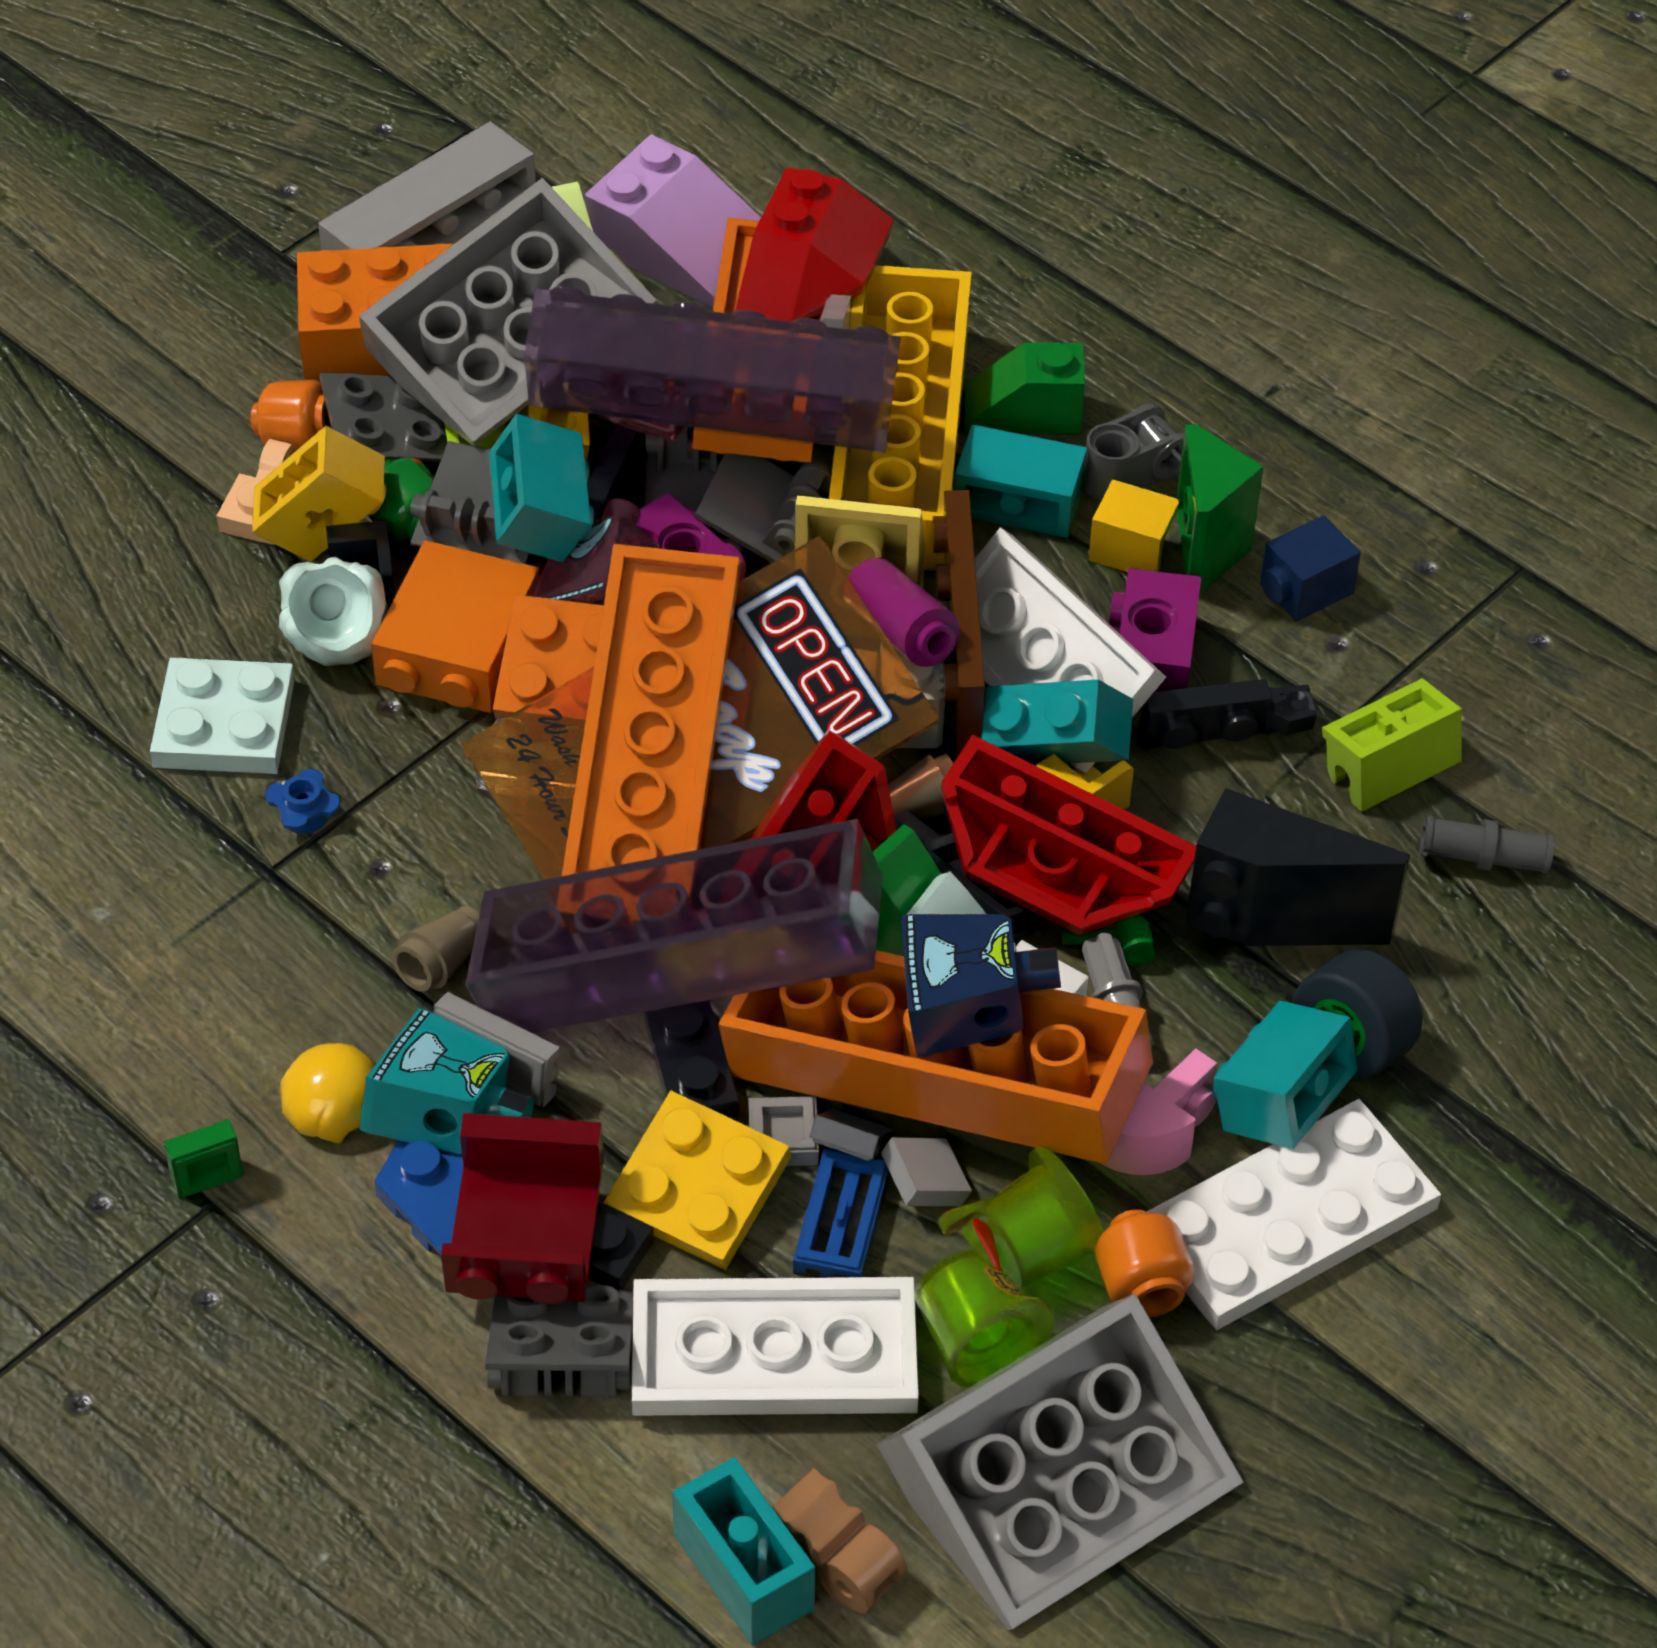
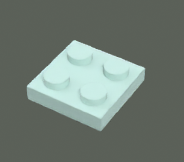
(222, 715)

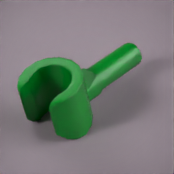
(1132, 934)

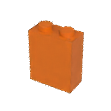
(450, 625)

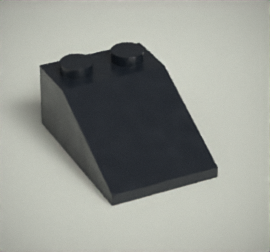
(1291, 879)

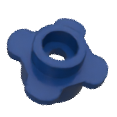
(303, 802)

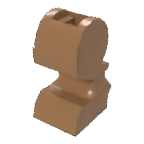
(849, 1556)

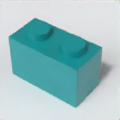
(1021, 480)
(540, 488)
(1066, 718)
(1285, 1074)
(743, 1550)

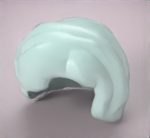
(332, 610)

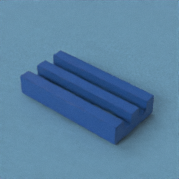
(830, 1261)

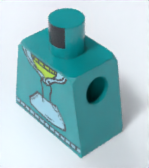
(433, 1078)

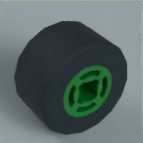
(1376, 998)

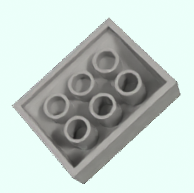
(464, 318)
(1062, 1462)

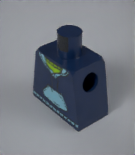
(968, 978)

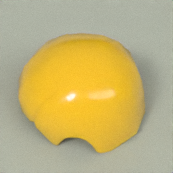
(326, 1091)

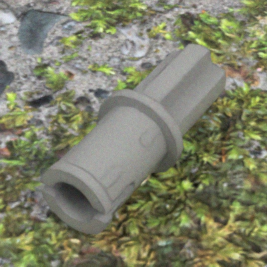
(1110, 972)

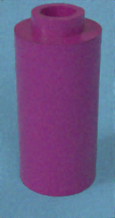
(906, 612)

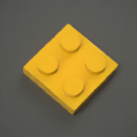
(699, 1179)

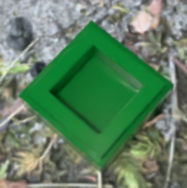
(203, 1158)

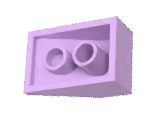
(666, 216)

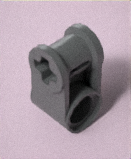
(1132, 451)

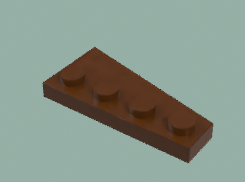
(957, 585)

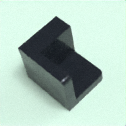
(364, 544)

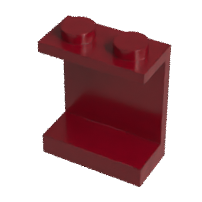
(525, 1208)

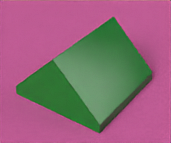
(1216, 504)

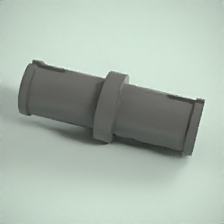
(1486, 845)

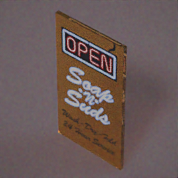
(795, 667)

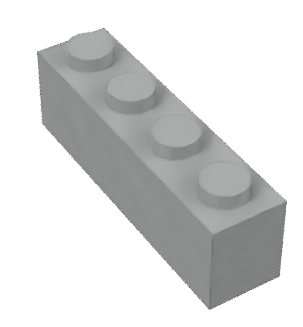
(437, 197)

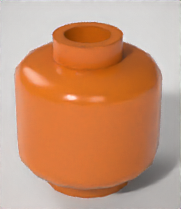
(290, 412)
(1145, 1258)

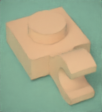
(237, 510)

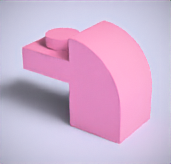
(1164, 1119)

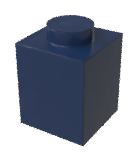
(1309, 568)

